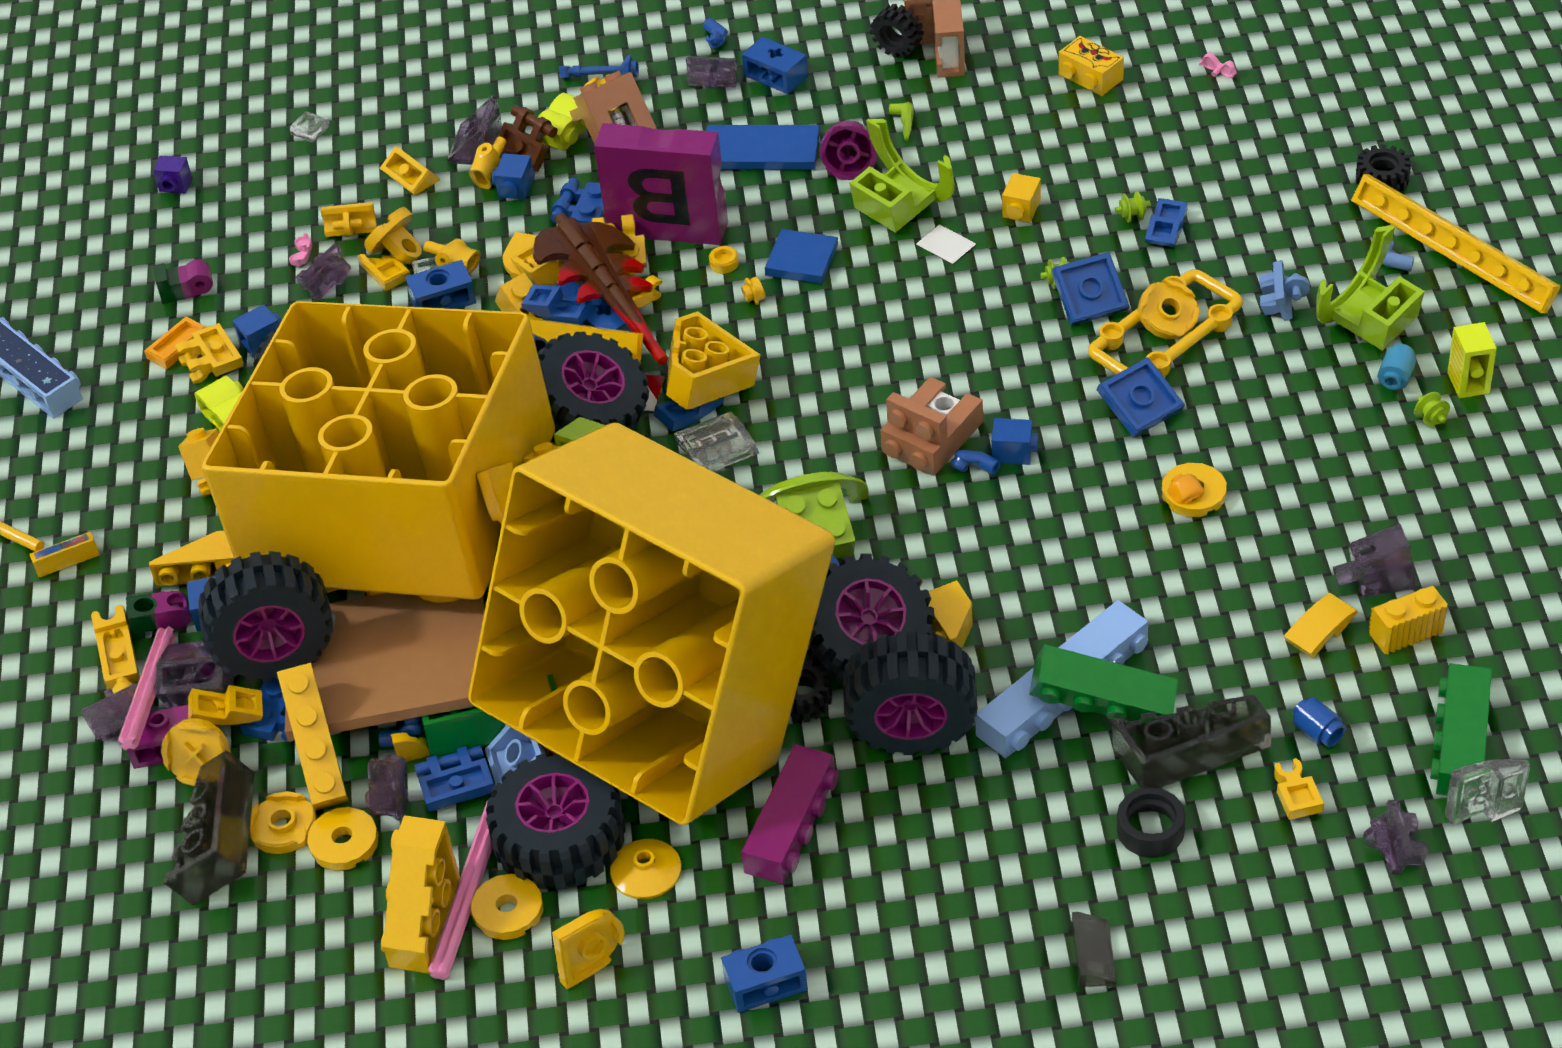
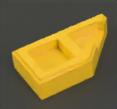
(385, 271)

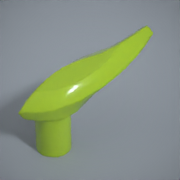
(906, 111)

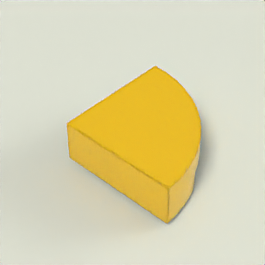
(410, 747)

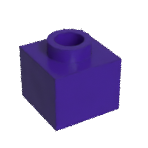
(172, 174)

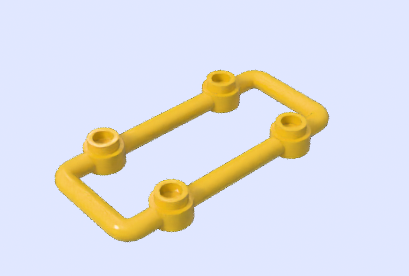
(1219, 320)

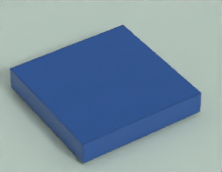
(801, 256)
(1090, 288)
(1140, 397)

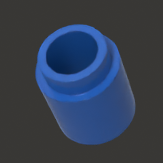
(1318, 722)

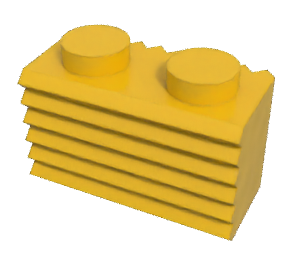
(1408, 619)

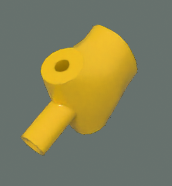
(484, 162)
(453, 252)

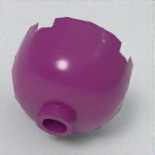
(847, 150)

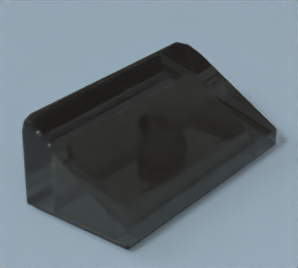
(1093, 950)

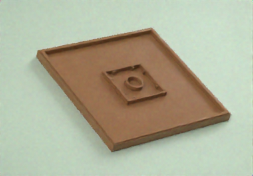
(396, 660)

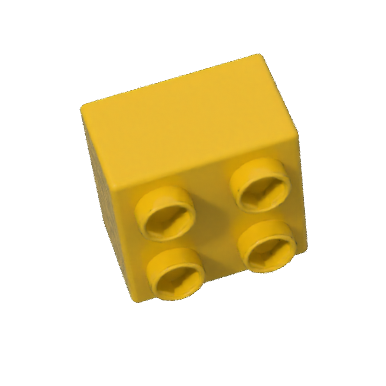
(370, 442)
(658, 609)

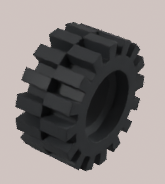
(904, 22)
(1394, 162)
(817, 699)

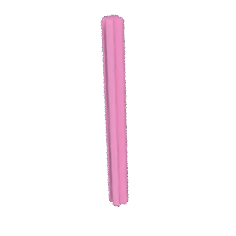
(145, 692)
(461, 904)

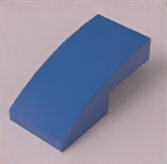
(1166, 222)
(551, 305)
(677, 417)

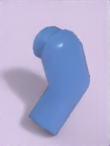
(1398, 261)

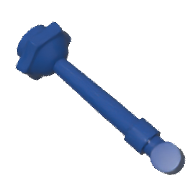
(627, 65)

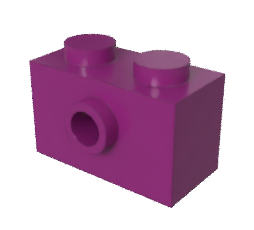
(155, 729)

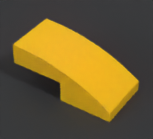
(1319, 623)
(234, 707)

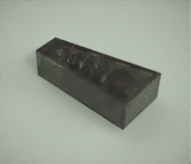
(1191, 740)
(215, 830)

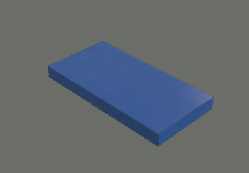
(767, 146)

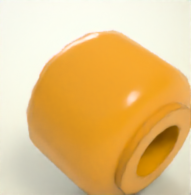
(1185, 489)

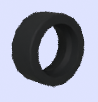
(1151, 800)

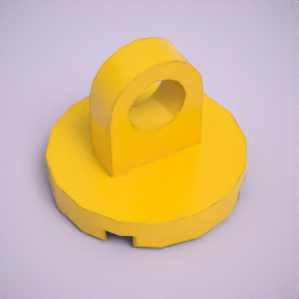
(395, 237)
(190, 746)

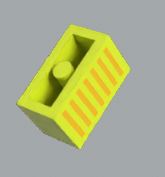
(1471, 360)

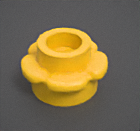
(753, 290)

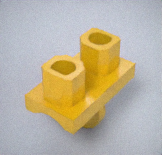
(348, 219)

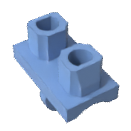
(1280, 290)

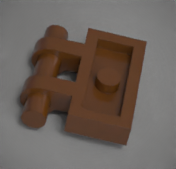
(527, 144)

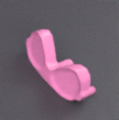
(1211, 62)
(303, 245)

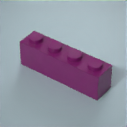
(789, 814)

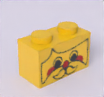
(1091, 65)

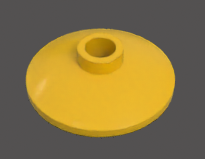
(645, 879)

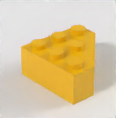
(707, 362)
(418, 892)

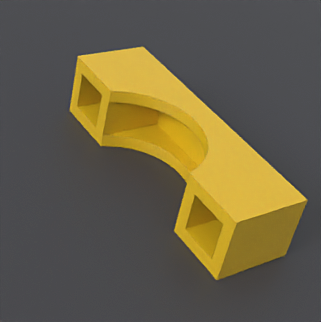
(312, 736)

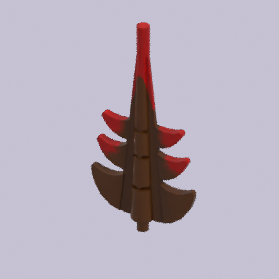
(588, 259)

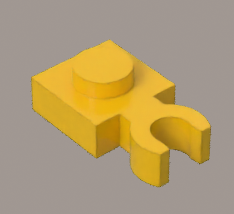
(1297, 794)

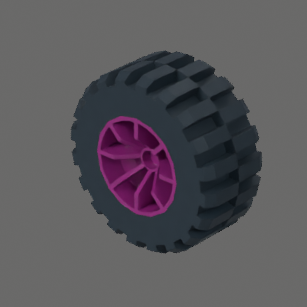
(592, 381)
(864, 602)
(264, 615)
(909, 693)
(554, 822)

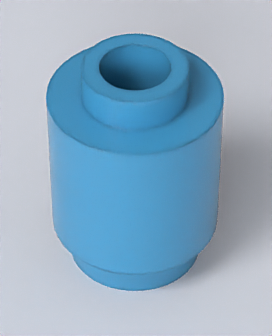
(1397, 367)

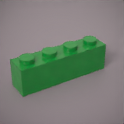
(1100, 685)
(1462, 721)
(463, 728)

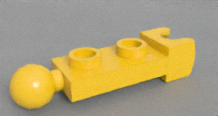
(116, 649)

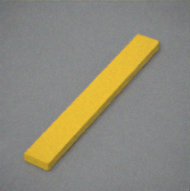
(1456, 243)

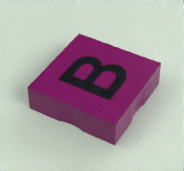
(664, 181)

